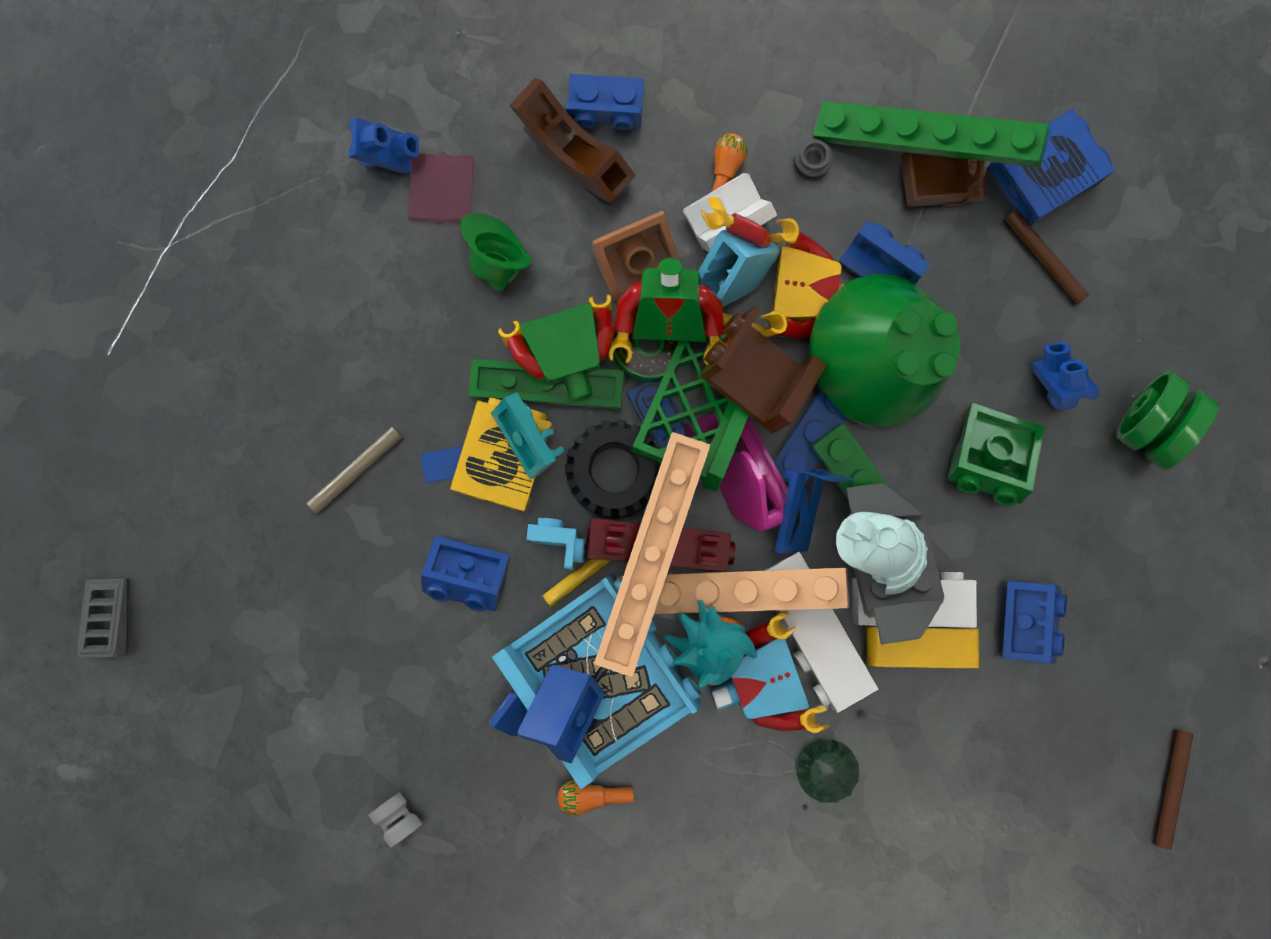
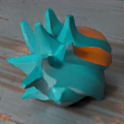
(712, 646)

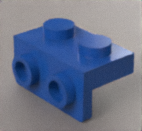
(878, 253)

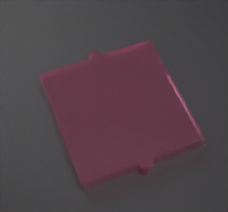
(440, 187)

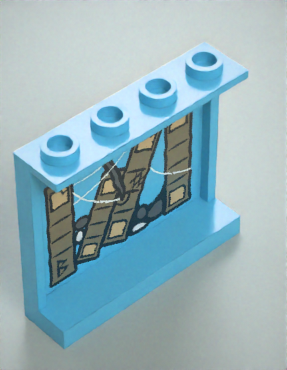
(632, 706)

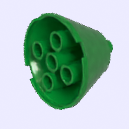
(884, 349)

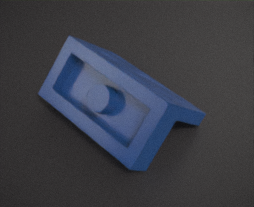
(562, 711)

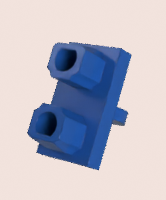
(381, 146)
(1064, 377)

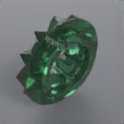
(830, 753)

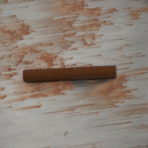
(1046, 257)
(1174, 789)

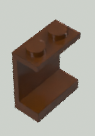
(759, 374)

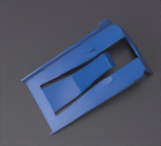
(797, 497)

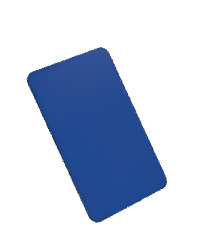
(440, 464)

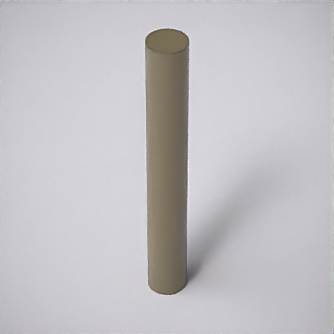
(354, 470)

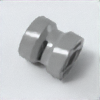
(389, 812)

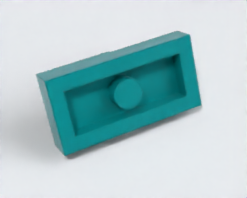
(520, 431)

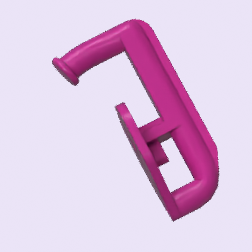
(750, 478)

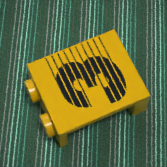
(489, 465)

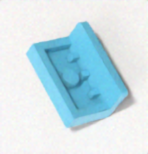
(553, 533)

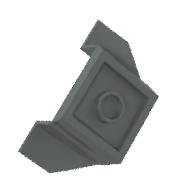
(907, 613)

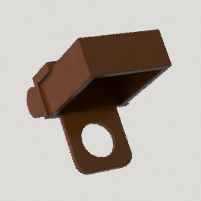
(942, 180)

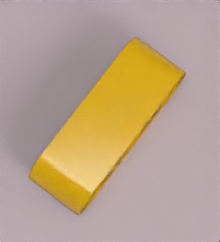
(933, 650)

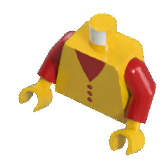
(802, 284)

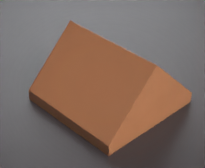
(631, 250)

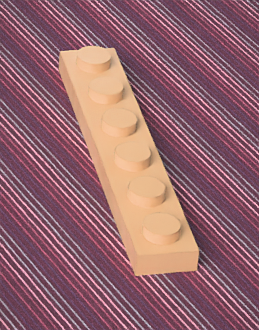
(652, 554)
(755, 590)

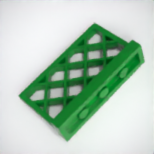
(724, 437)

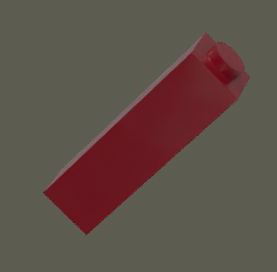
(695, 548)

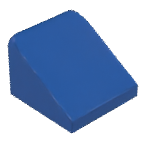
(509, 715)

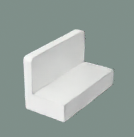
(737, 197)

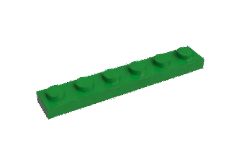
(933, 133)

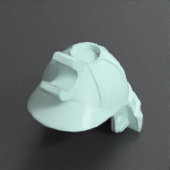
(883, 547)

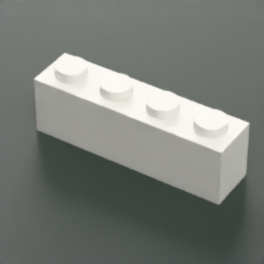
(825, 651)

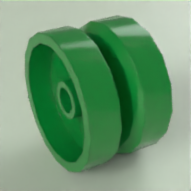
(1167, 420)

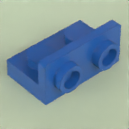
(605, 101)
(464, 574)
(1033, 622)

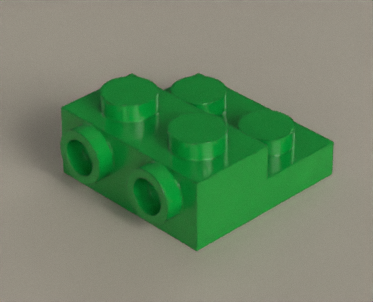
(996, 455)

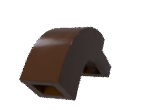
(568, 145)

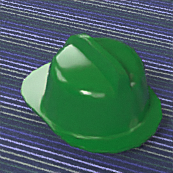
(494, 249)

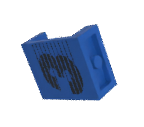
(1068, 168)

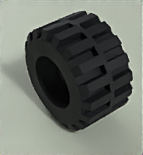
(579, 474)

